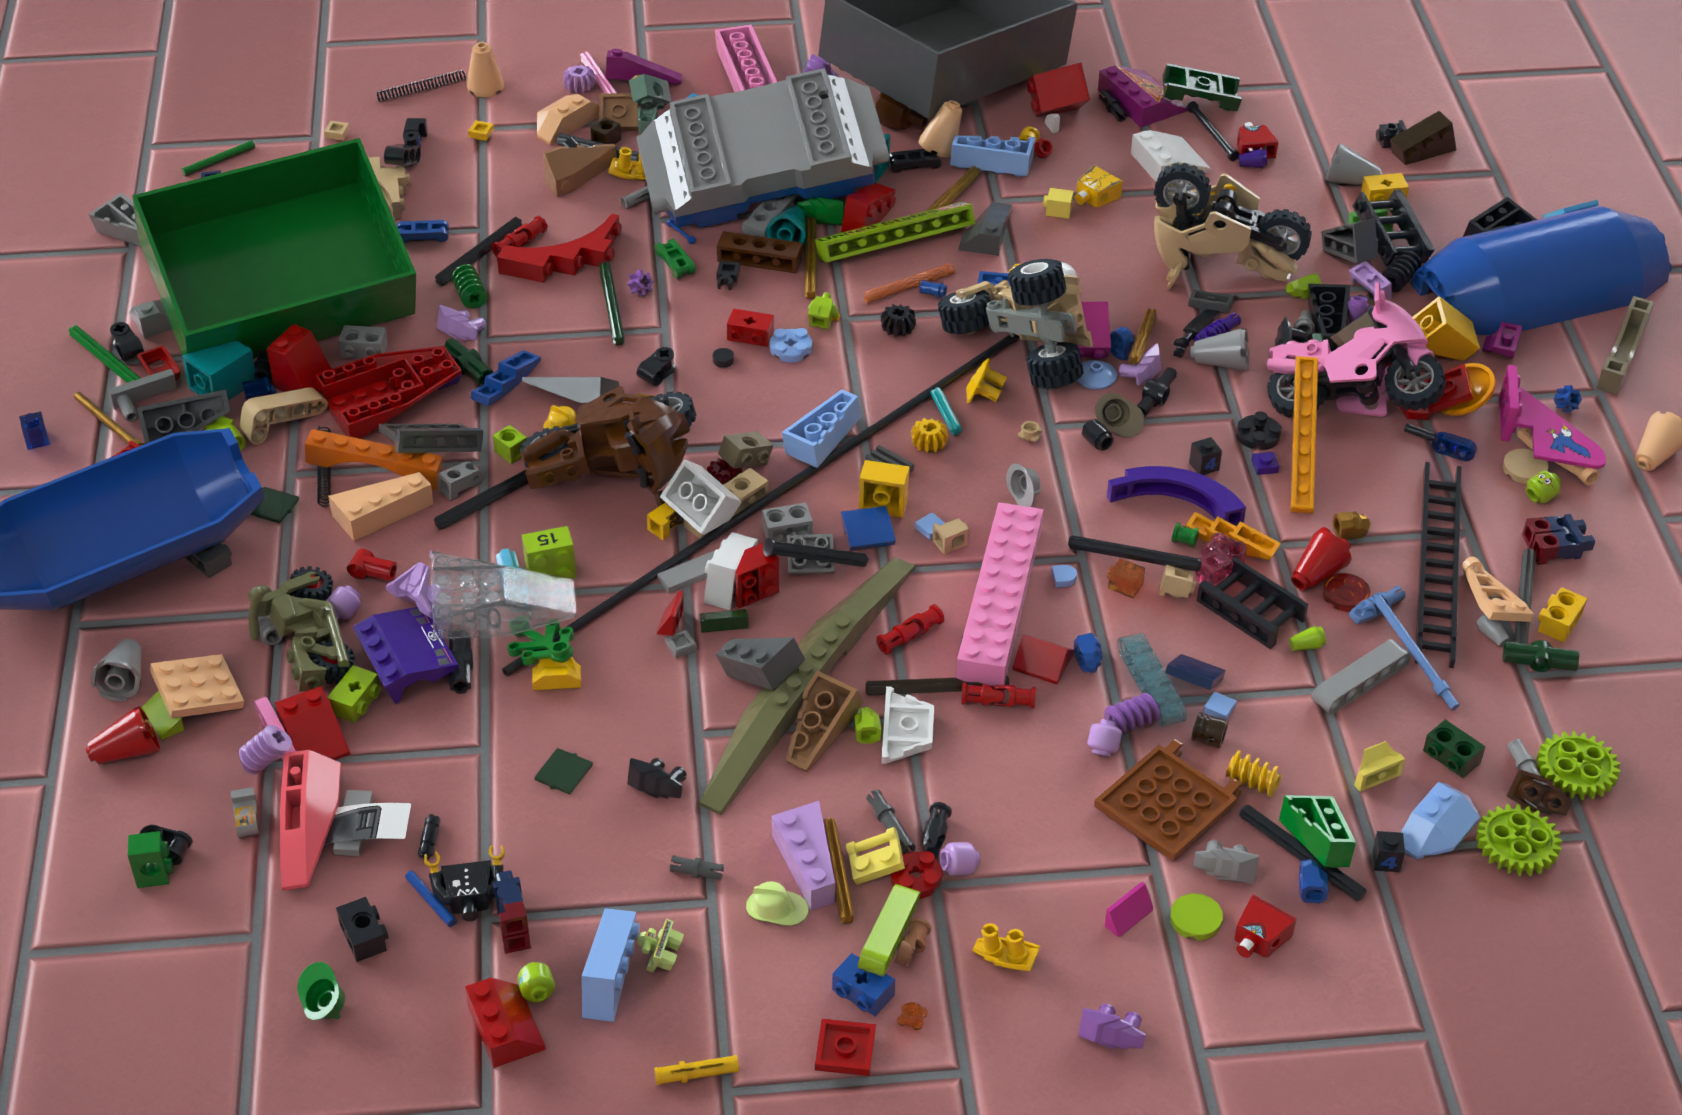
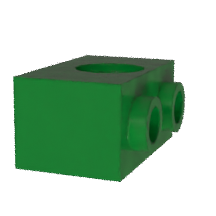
(149, 859)

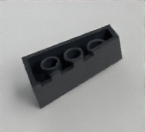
(1329, 309)

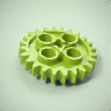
(1578, 764)
(1518, 839)

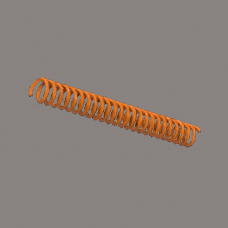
(870, 296)

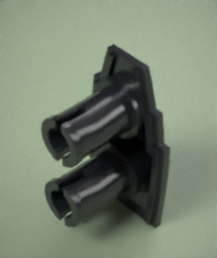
(1287, 333)
(654, 780)

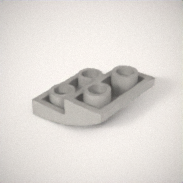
(805, 566)

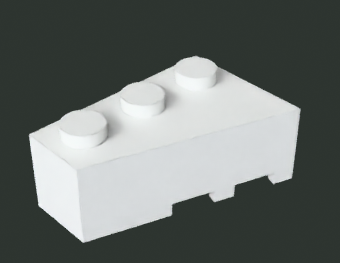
(722, 569)

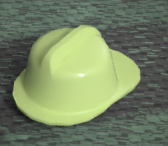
(776, 905)

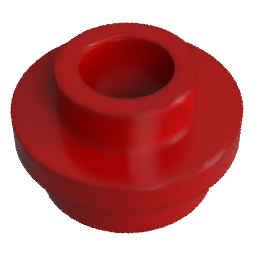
(1046, 145)

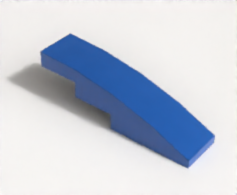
(505, 378)

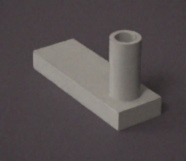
(137, 390)

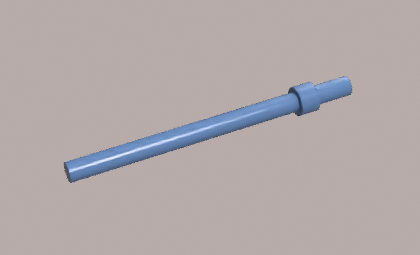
(1440, 686)

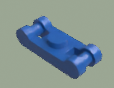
(423, 230)

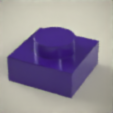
(1265, 463)

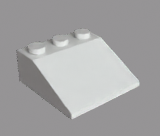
(1157, 150)

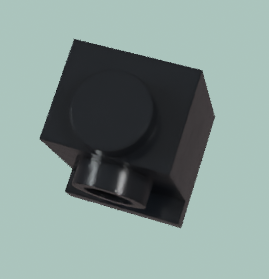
(1387, 131)

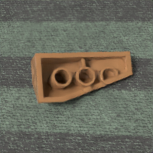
(572, 167)
(824, 715)

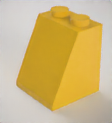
(1447, 330)

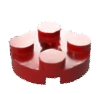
(929, 870)

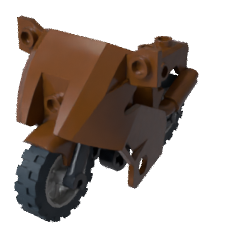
(613, 443)

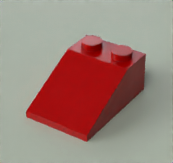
(312, 724)

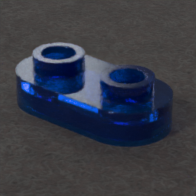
(1454, 446)

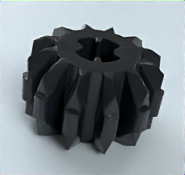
(898, 320)

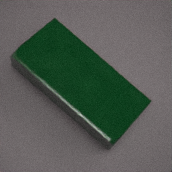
(723, 620)

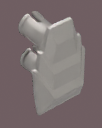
(1227, 863)

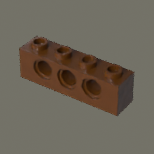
(760, 252)

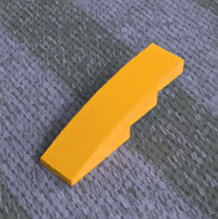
(1256, 543)

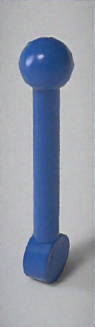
(691, 239)

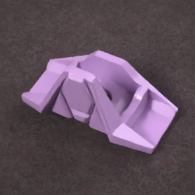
(414, 587)

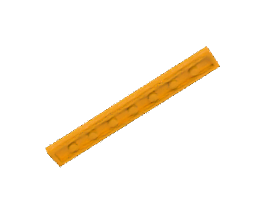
(1304, 435)

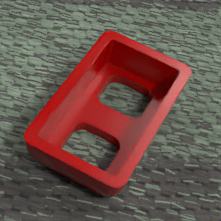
(159, 354)

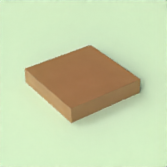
(620, 109)

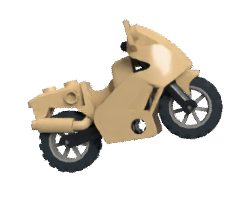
(1224, 225)

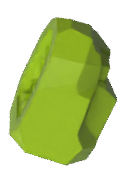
(1299, 287)
(867, 726)

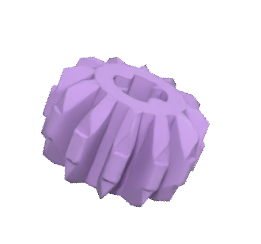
(579, 79)

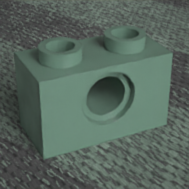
(650, 91)

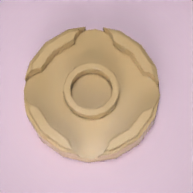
(1522, 465)

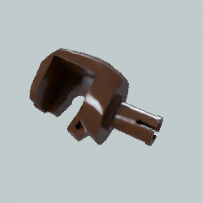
(897, 114)

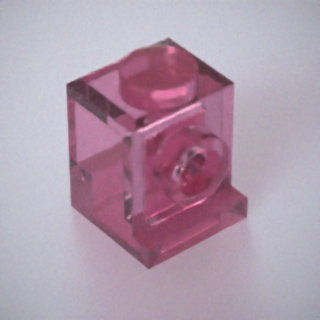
(1212, 570)

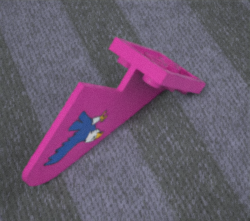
(1551, 435)

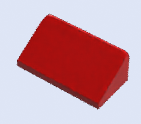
(672, 616)

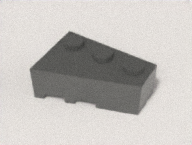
(760, 660)

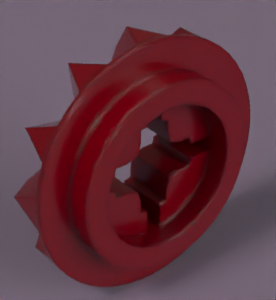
(725, 475)

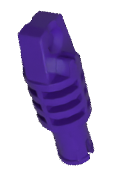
(1219, 327)

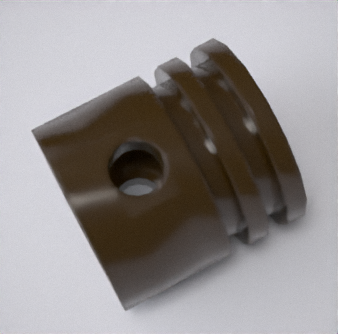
(1209, 730)

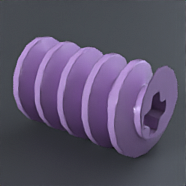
(264, 749)

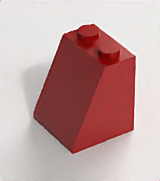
(1058, 90)
(296, 360)

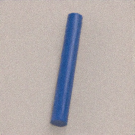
(430, 898)

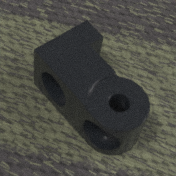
(414, 130)

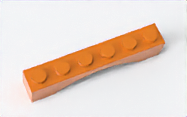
(330, 449)

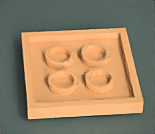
(196, 686)

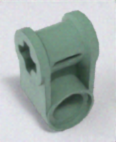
(645, 117)

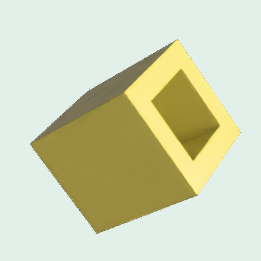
(1058, 203)

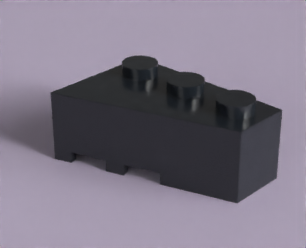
(1500, 215)

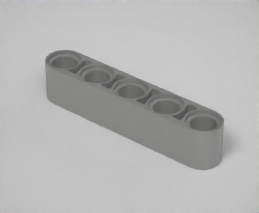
(1361, 676)

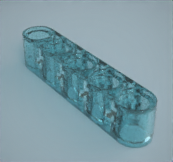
(1151, 677)

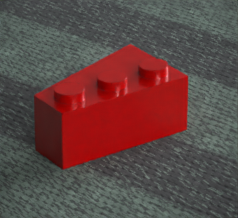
(867, 206)

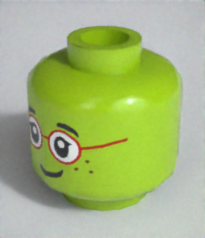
(1543, 487)

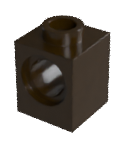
(606, 131)

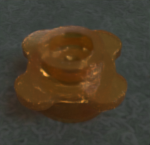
(912, 1009)

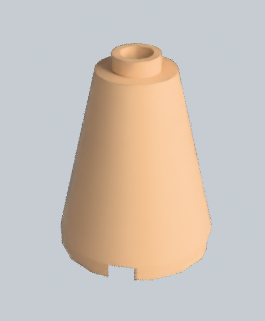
(484, 72)
(942, 129)
(1659, 441)

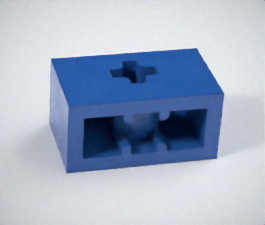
(861, 987)

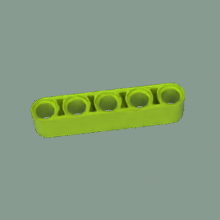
(888, 930)

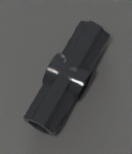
(461, 678)

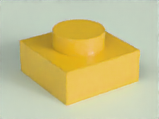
(481, 130)

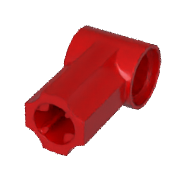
(366, 564)

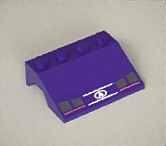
(404, 649)

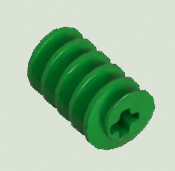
(469, 286)

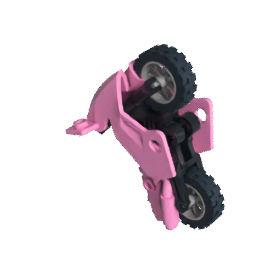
(1359, 368)

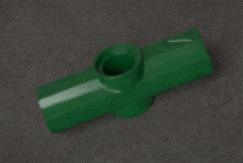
(468, 361)
(1540, 656)

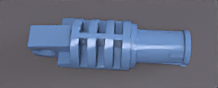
(1368, 610)

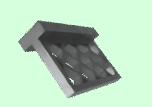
(433, 437)

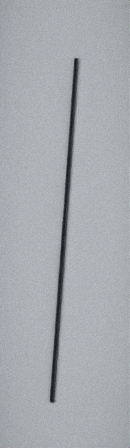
(762, 502)

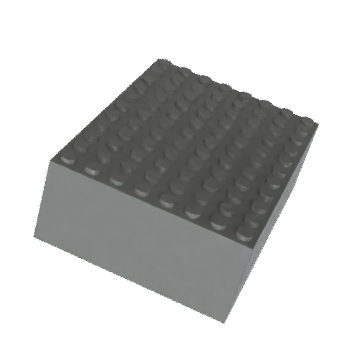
(945, 47)

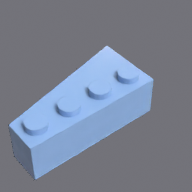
(608, 964)

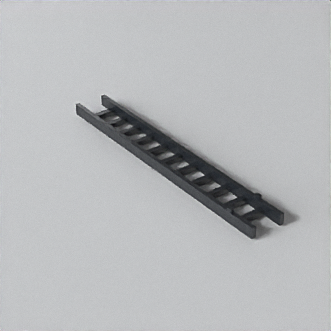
(1454, 564)

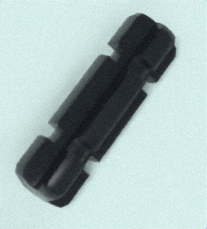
(429, 836)

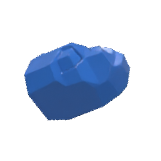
(1121, 342)
(1088, 652)
(1312, 882)

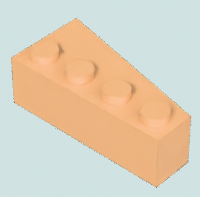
(380, 504)

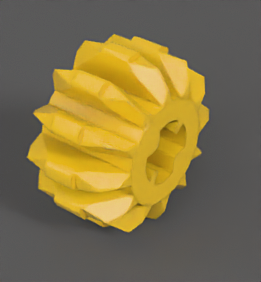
(929, 435)

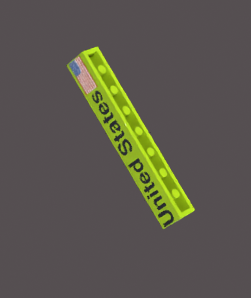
(894, 231)

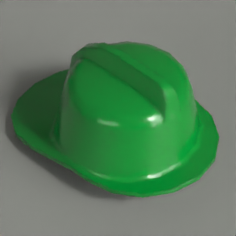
(320, 992)

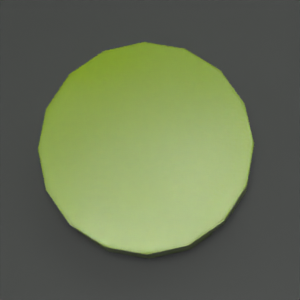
(1196, 916)

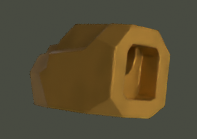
(1350, 525)

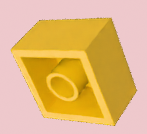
(884, 486)

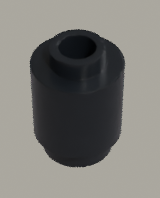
(1097, 434)

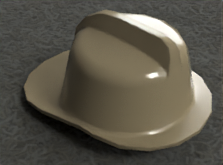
(1119, 415)

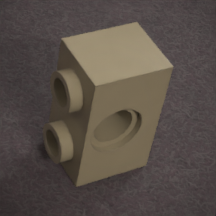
(745, 449)

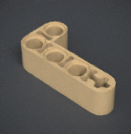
(276, 408)

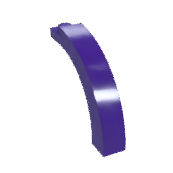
(1179, 484)

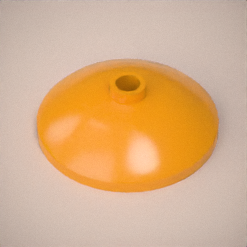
(1483, 386)

